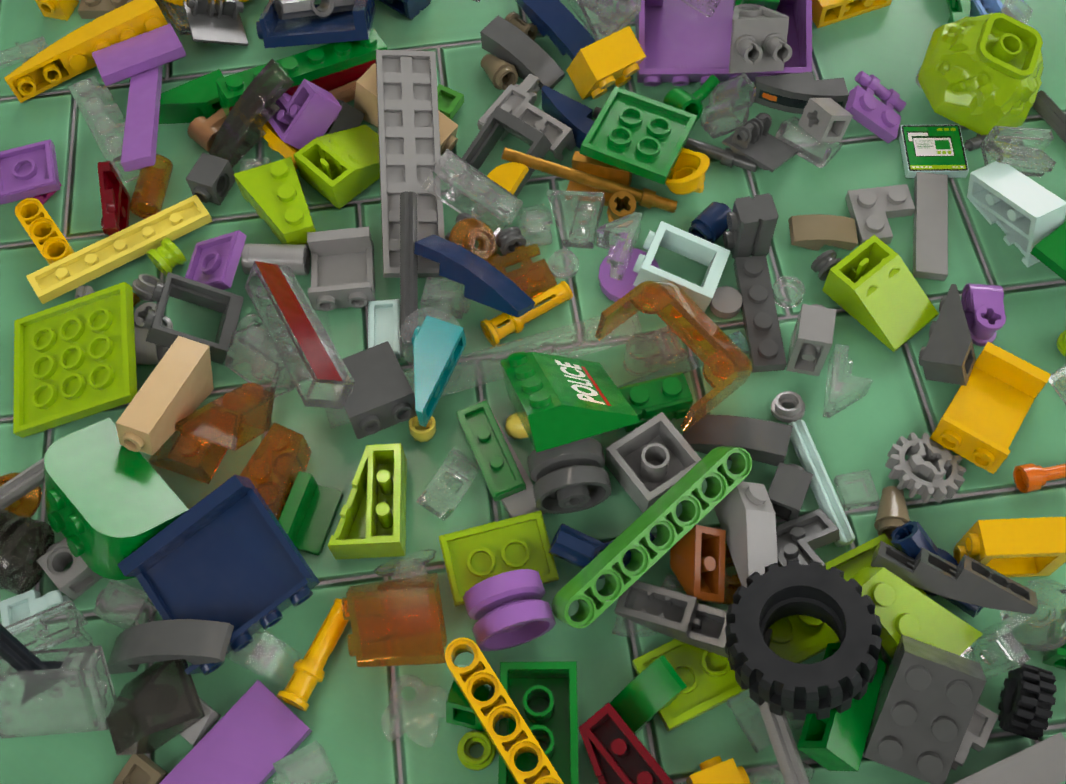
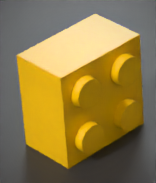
(606, 63)

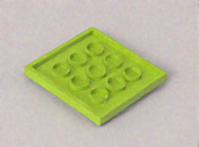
(74, 360)

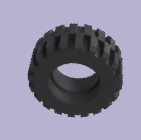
(811, 593)

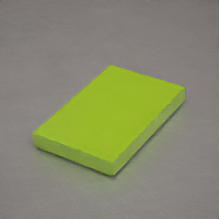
(495, 549)

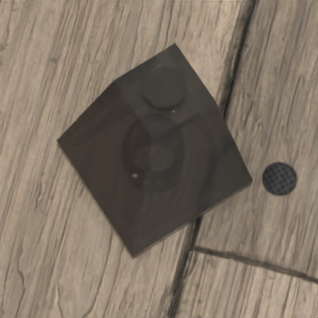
(154, 708)

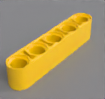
(497, 708)

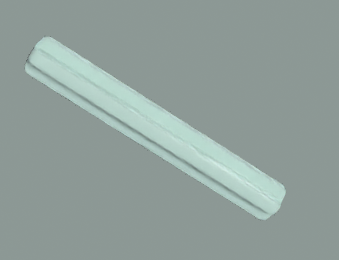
(820, 483)

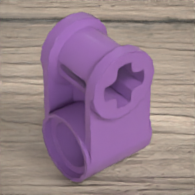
(983, 311)

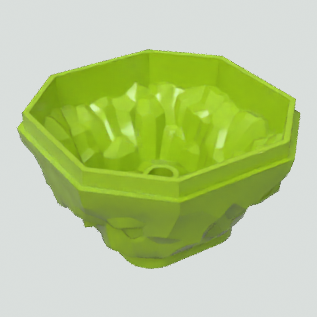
(983, 71)

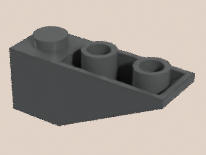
(950, 348)

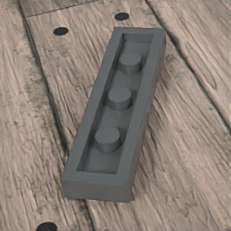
(759, 314)

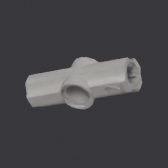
(302, 8)

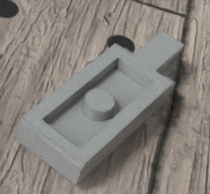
(513, 99)

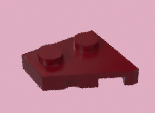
(114, 200)

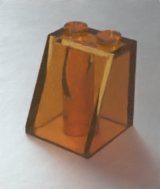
(396, 622)

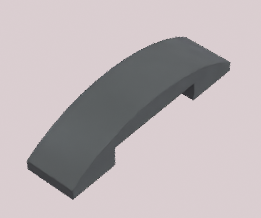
(170, 640)

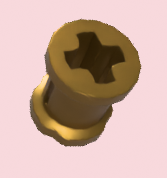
(619, 200)

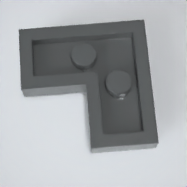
(803, 535)

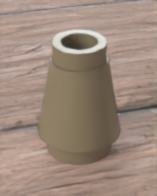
(499, 71)
(891, 511)

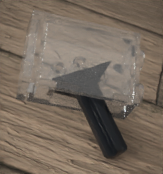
(52, 689)

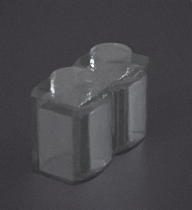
(728, 106)

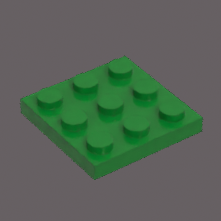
(638, 135)

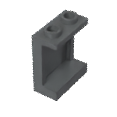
(380, 391)

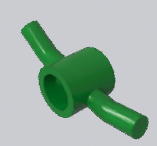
(691, 102)

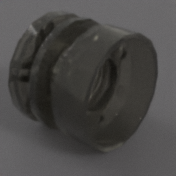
(20, 546)

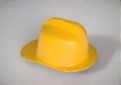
(688, 173)

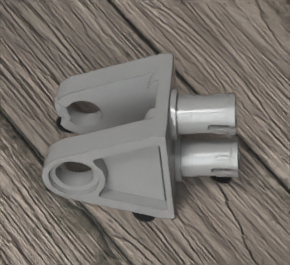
(758, 40)

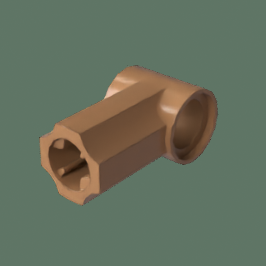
(204, 129)

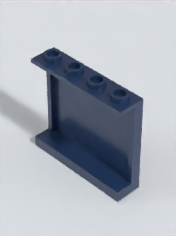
(309, 30)
(223, 565)

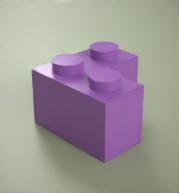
(304, 114)

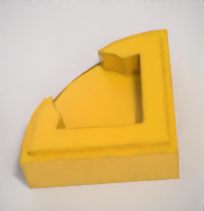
(509, 175)

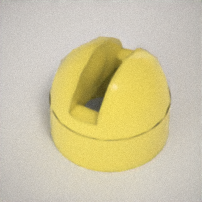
(514, 427)
(420, 432)

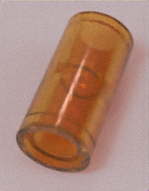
(151, 188)

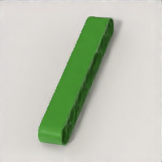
(637, 536)

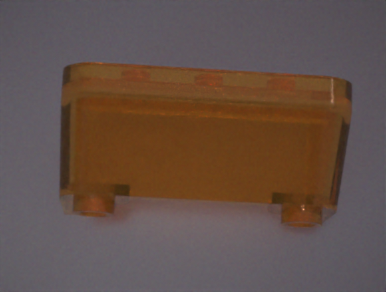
(724, 362)

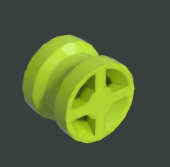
(166, 256)

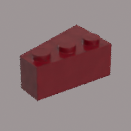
(618, 752)

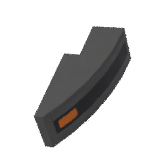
(793, 91)

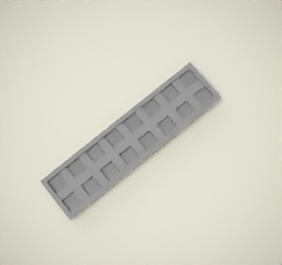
(407, 149)

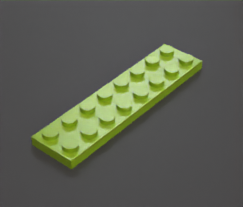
(710, 676)

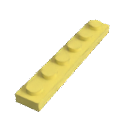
(118, 249)

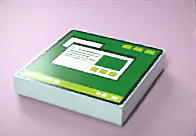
(933, 150)

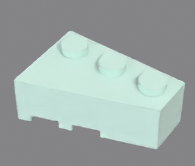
(1016, 205)

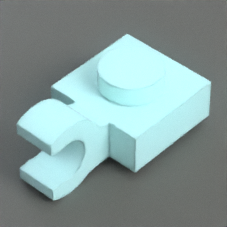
(28, 604)

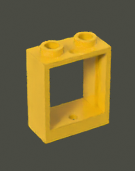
(1016, 545)

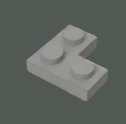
(874, 205)

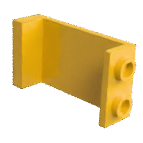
(990, 407)

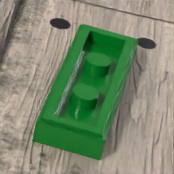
(490, 451)

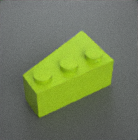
(278, 199)
(375, 511)
(912, 614)

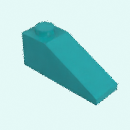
(435, 353)

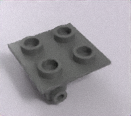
(216, 21)
(758, 145)

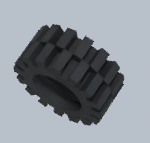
(1027, 701)

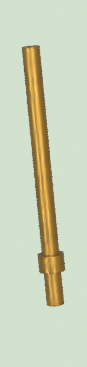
(645, 198)

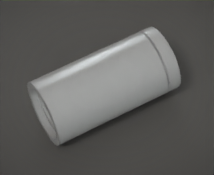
(292, 255)

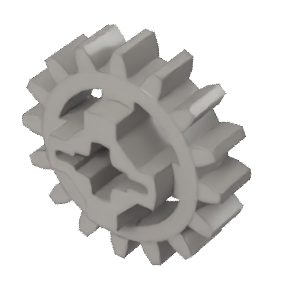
(925, 468)

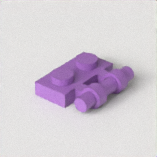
(872, 113)

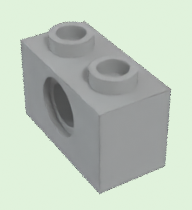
(811, 339)

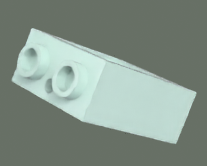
(690, 247)

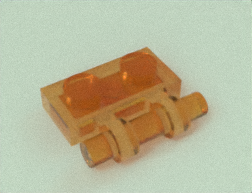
(531, 277)

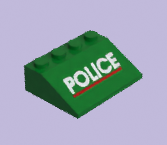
(563, 398)

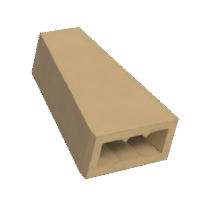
(366, 102)
(167, 396)

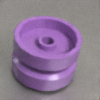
(508, 610)

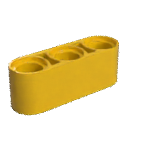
(42, 230)

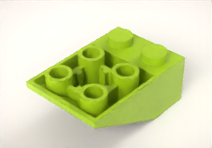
(341, 163)
(880, 293)

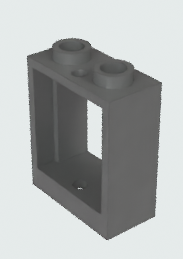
(492, 131)
(199, 294)

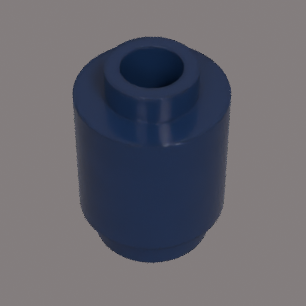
(711, 222)

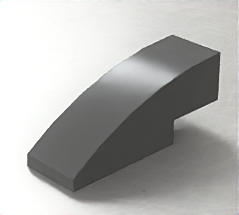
(518, 49)
(763, 439)

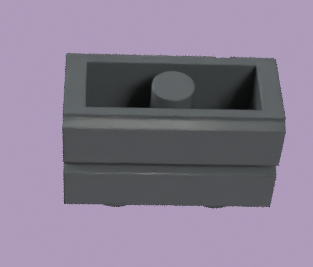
(751, 226)

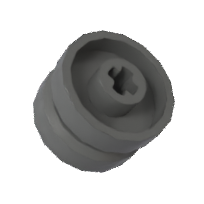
(569, 477)

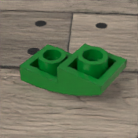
(648, 694)

